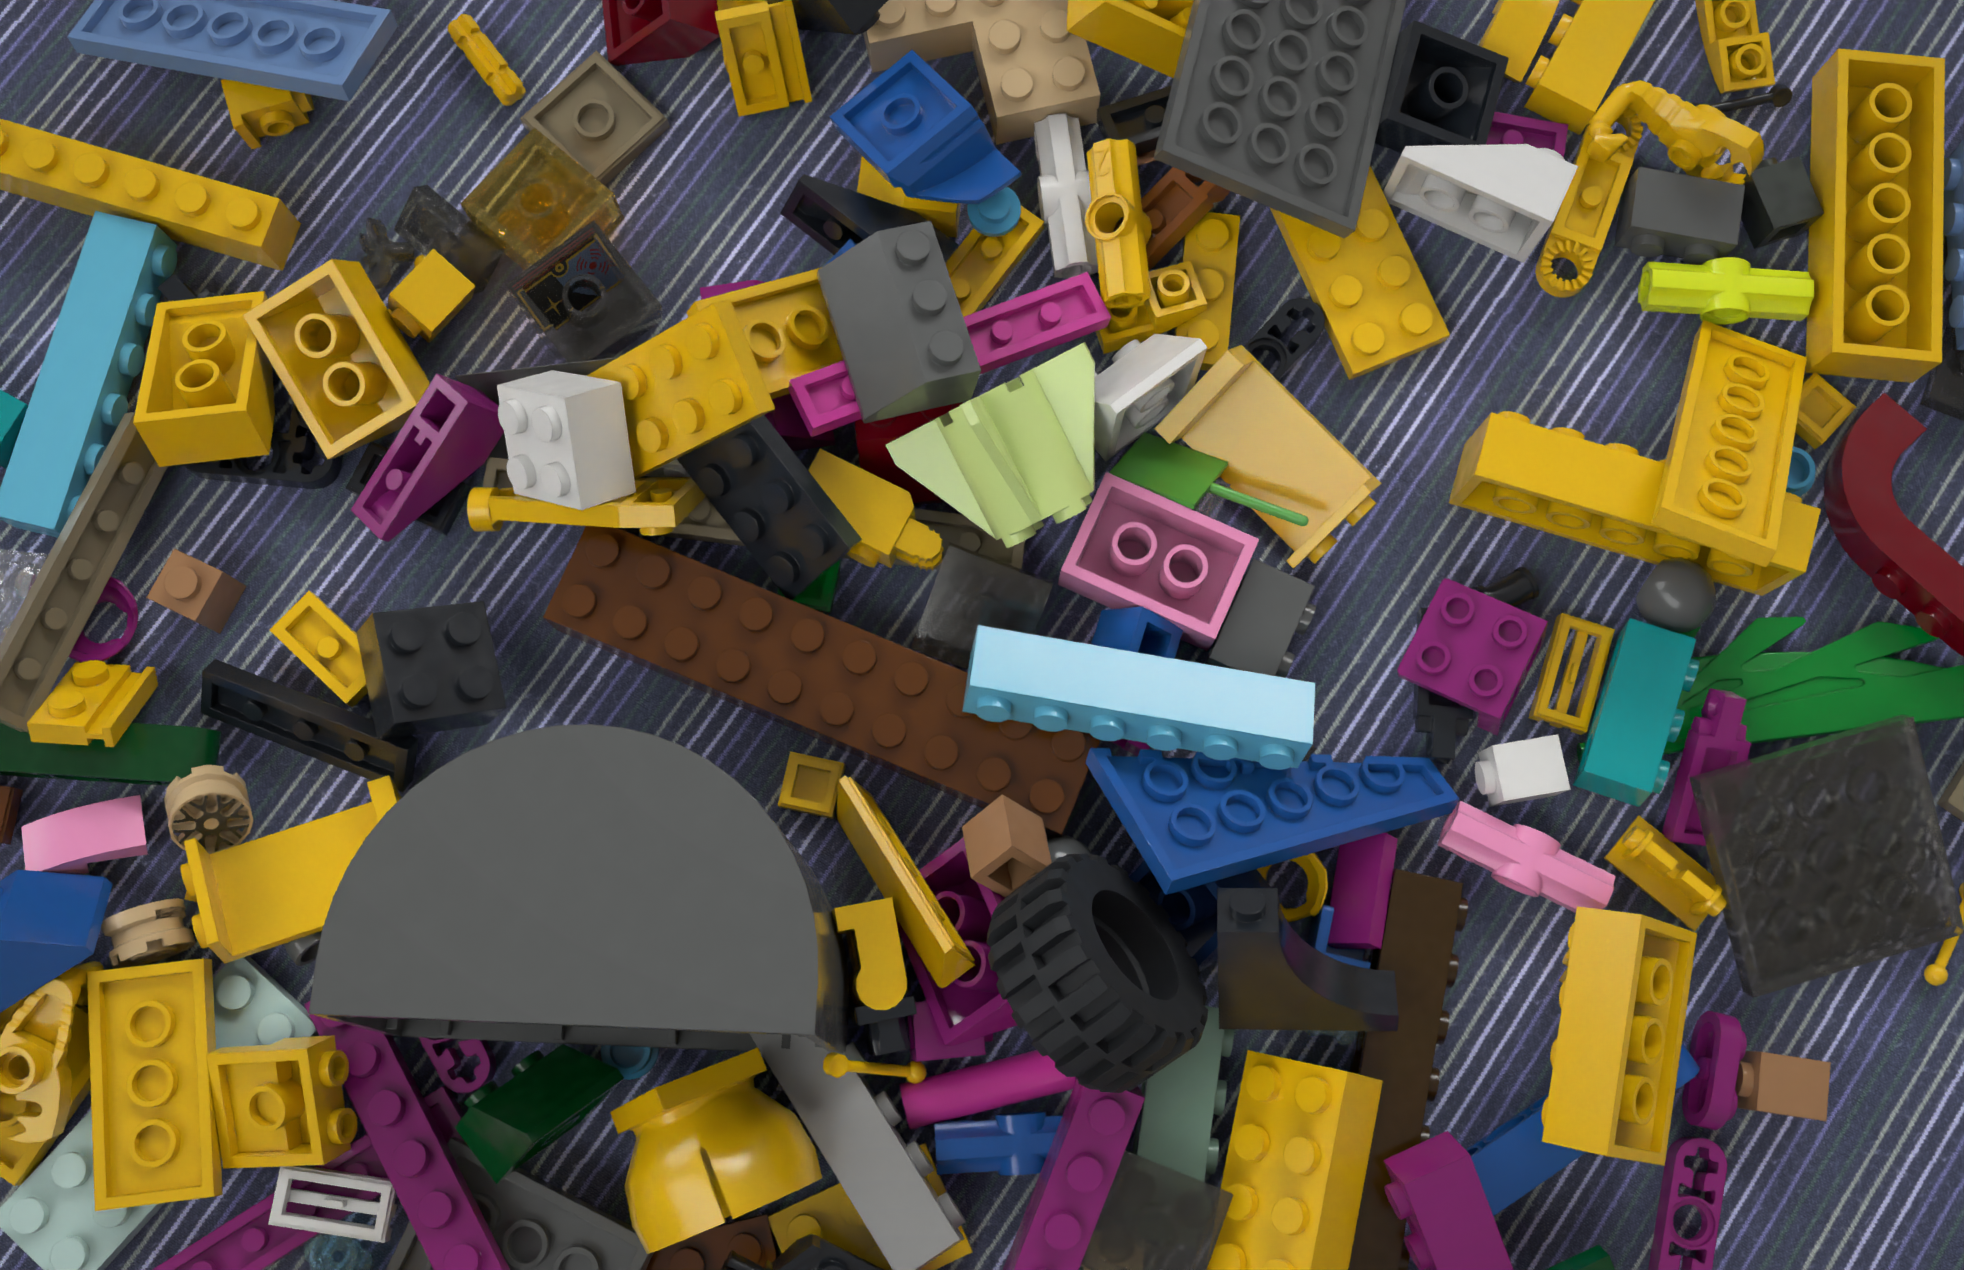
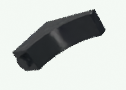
(1282, 982)

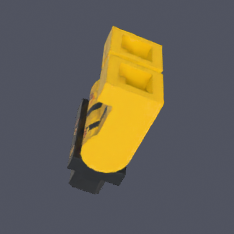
(877, 974)

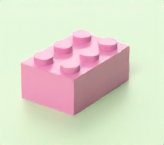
(1157, 557)

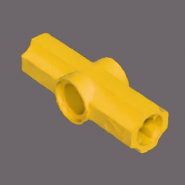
(1113, 196)

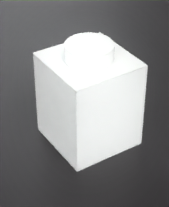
(1522, 770)

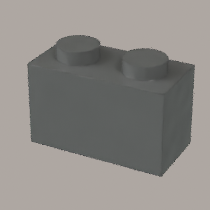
(1679, 216)
(1263, 621)

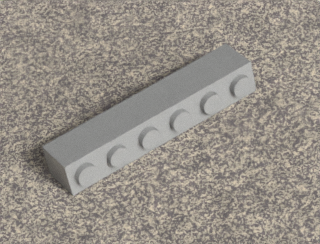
(867, 1152)

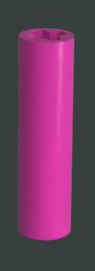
(982, 1088)

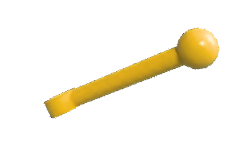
(1936, 973)
(838, 1064)

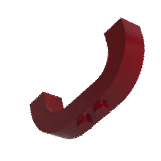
(1879, 535)

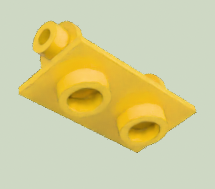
(1666, 874)

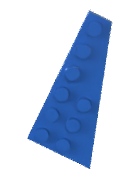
(1232, 816)

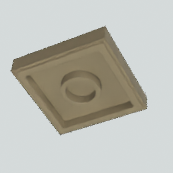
(597, 118)

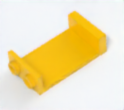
(1273, 451)
(277, 883)

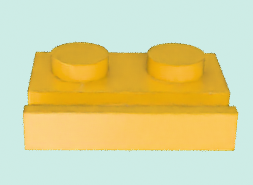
(763, 56)
(92, 704)

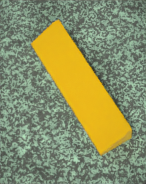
(899, 878)

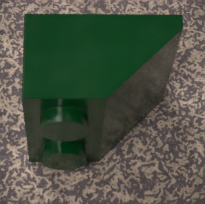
(534, 1108)

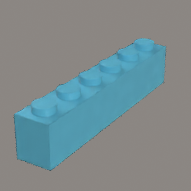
(86, 371)
(1139, 698)

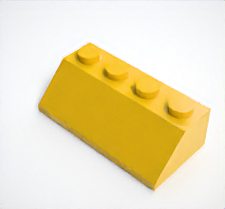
(1619, 1035)

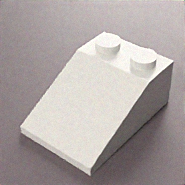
(1484, 192)
(1143, 388)

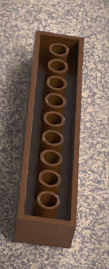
(810, 674)

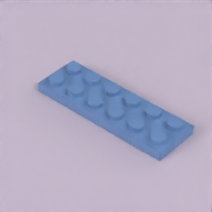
(270, 43)

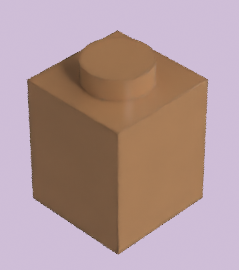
(196, 591)
(1005, 846)
(1783, 1085)

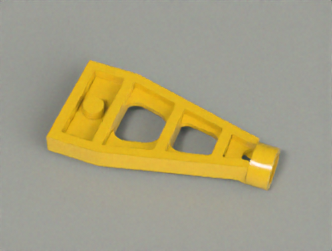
(654, 508)

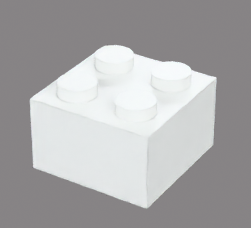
(566, 439)

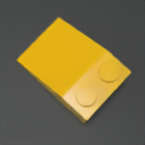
(205, 383)

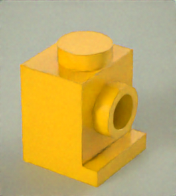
(264, 110)

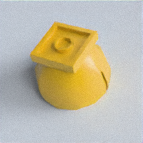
(710, 1151)

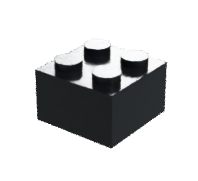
(430, 669)

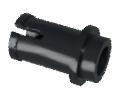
(1512, 589)

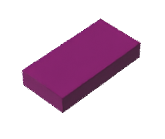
(1362, 892)

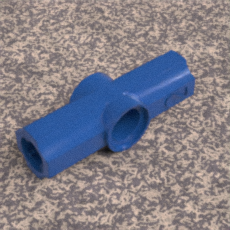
(1004, 1144)

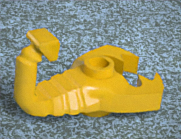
(1691, 133)
(36, 1051)

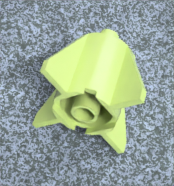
(1013, 450)

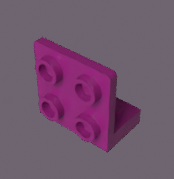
(1474, 651)

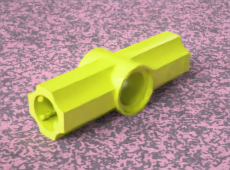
(1725, 291)

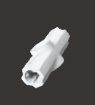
(1064, 195)

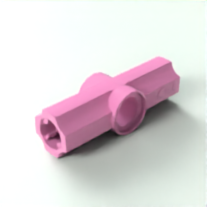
(1525, 859)

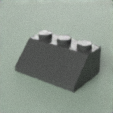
(899, 324)

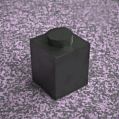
(1778, 202)

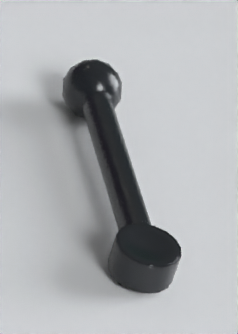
(1778, 95)

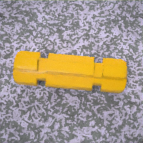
(486, 59)

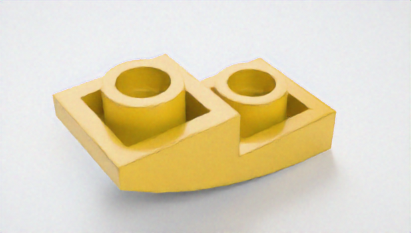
(1518, 32)
(1733, 46)
(1173, 301)

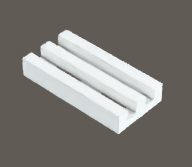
(384, 1209)

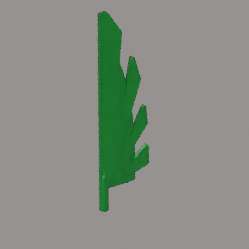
(1823, 689)

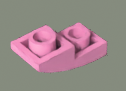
(85, 836)

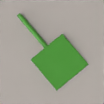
(1186, 476)

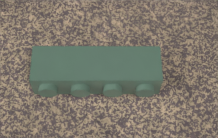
(1181, 1105)

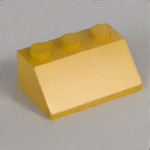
(339, 356)

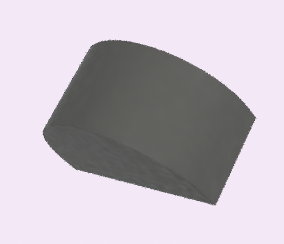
(583, 900)

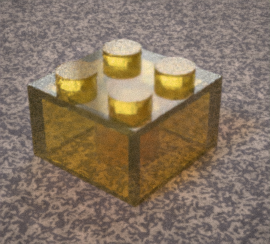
(539, 200)

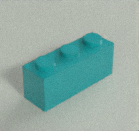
(1637, 713)

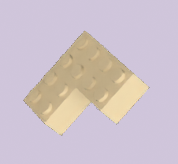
(1019, 49)

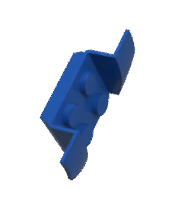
(924, 136)

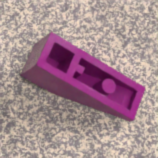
(432, 454)

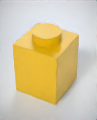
(429, 297)

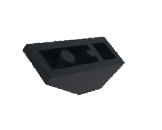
(837, 214)

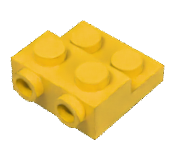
(281, 1103)

